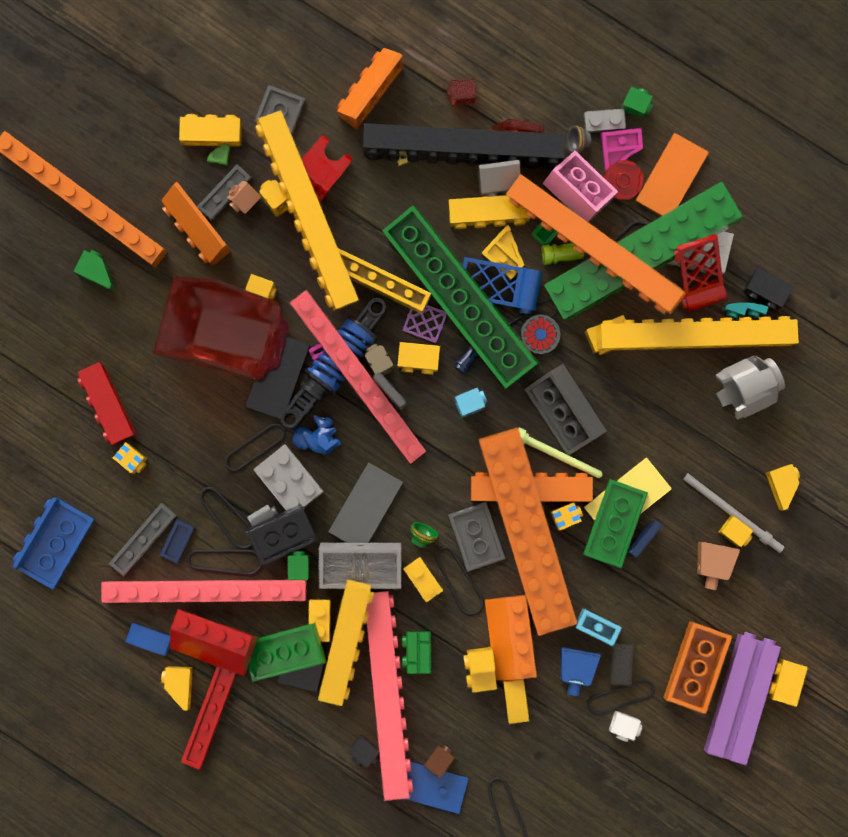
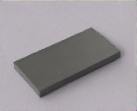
(365, 505)

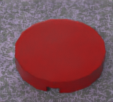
(625, 178)

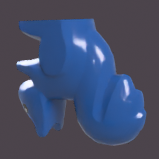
(319, 440)

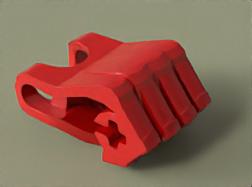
(321, 170)

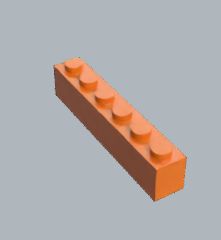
(555, 489)

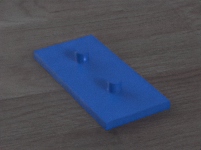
(437, 792)

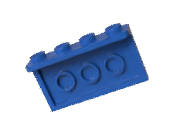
(53, 542)

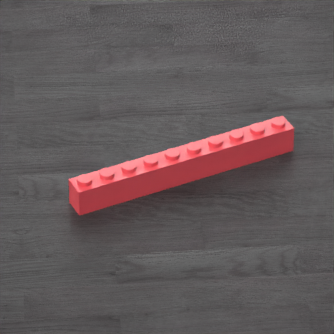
(204, 591)
(386, 697)

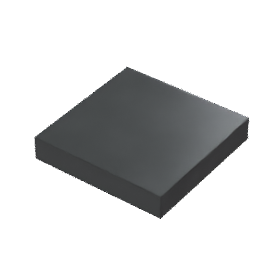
(288, 103)

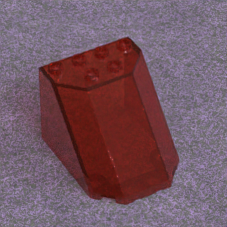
(221, 328)

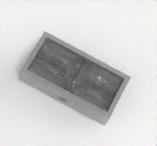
(361, 562)

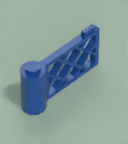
(526, 287)

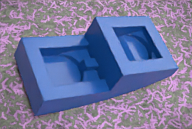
(148, 639)

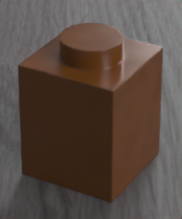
(439, 760)

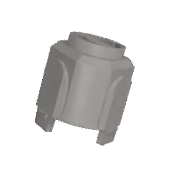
(750, 385)

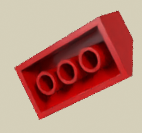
(212, 642)

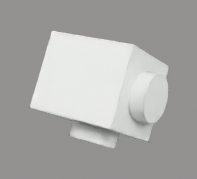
(625, 726)

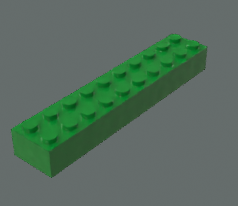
(653, 244)
(460, 296)

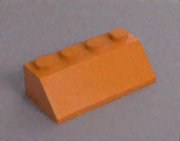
(371, 87)
(195, 225)
(510, 637)

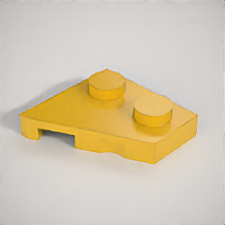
(504, 251)

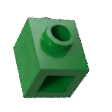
(637, 102)
(299, 566)

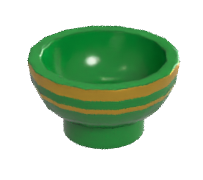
(422, 534)

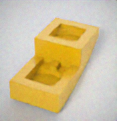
(516, 701)

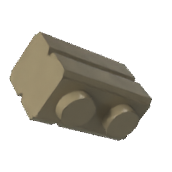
(378, 360)

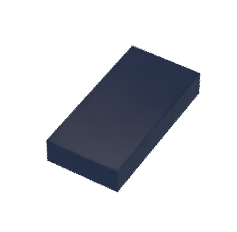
(177, 541)

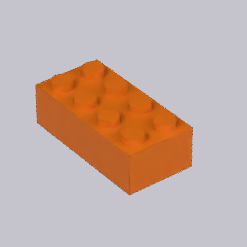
(697, 667)

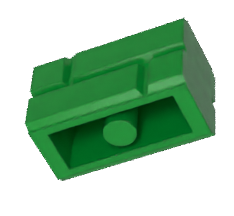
(417, 652)

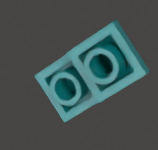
(738, 310)

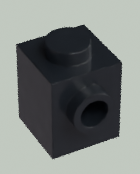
(364, 752)

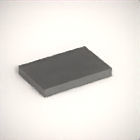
(389, 391)
(476, 536)

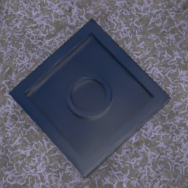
(644, 538)

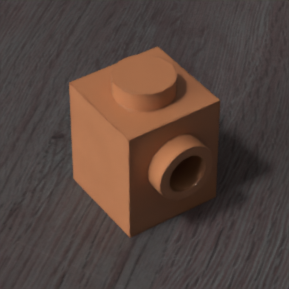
(242, 197)

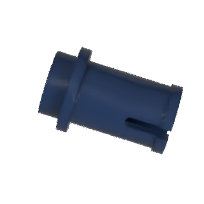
(466, 360)

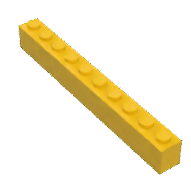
(307, 210)
(697, 334)

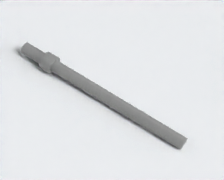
(764, 537)

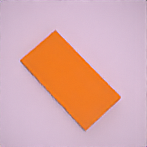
(671, 176)

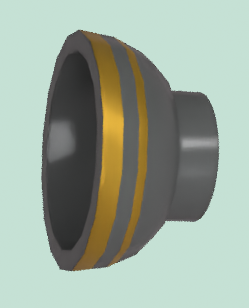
(578, 139)

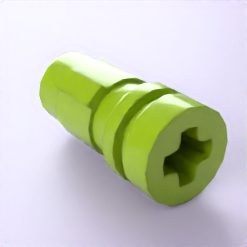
(559, 253)

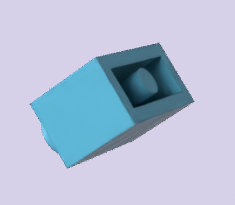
(470, 402)
(597, 627)

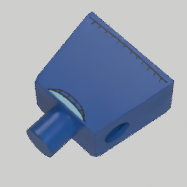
(577, 668)

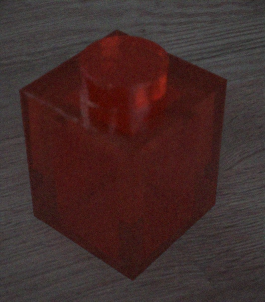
(461, 91)

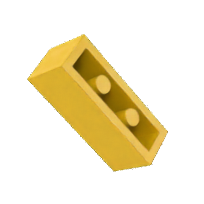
(210, 130)

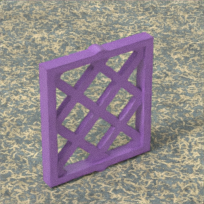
(420, 334)

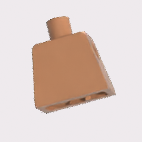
(715, 563)

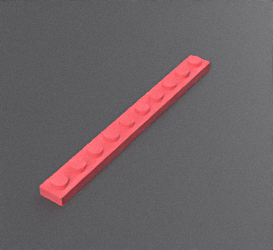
(357, 376)

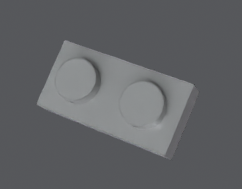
(604, 120)

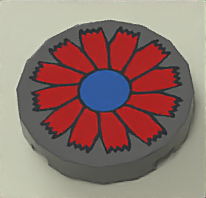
(540, 334)

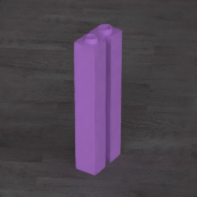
(742, 698)

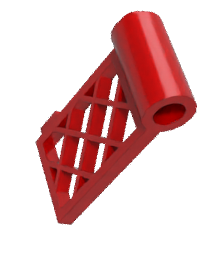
(704, 292)

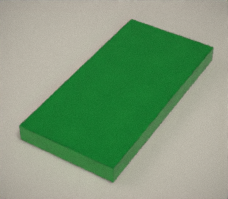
(615, 523)
(286, 652)

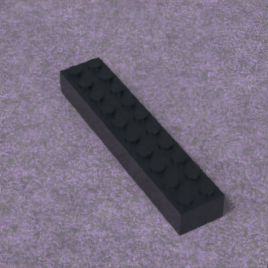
(462, 145)

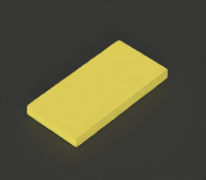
(643, 477)

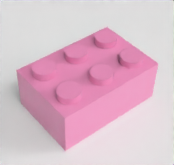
(580, 187)

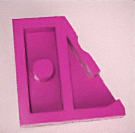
(620, 145)

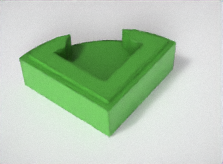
(220, 155)

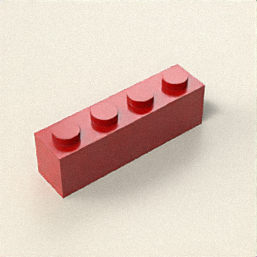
(106, 404)

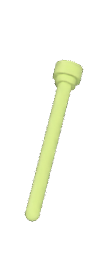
(559, 455)

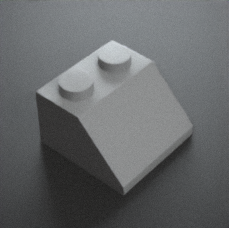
(497, 177)

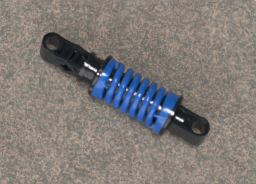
(324, 374)

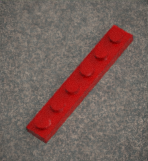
(208, 718)

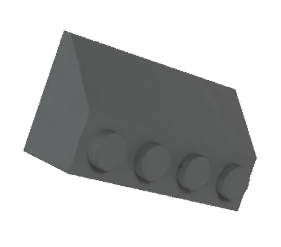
(565, 409)

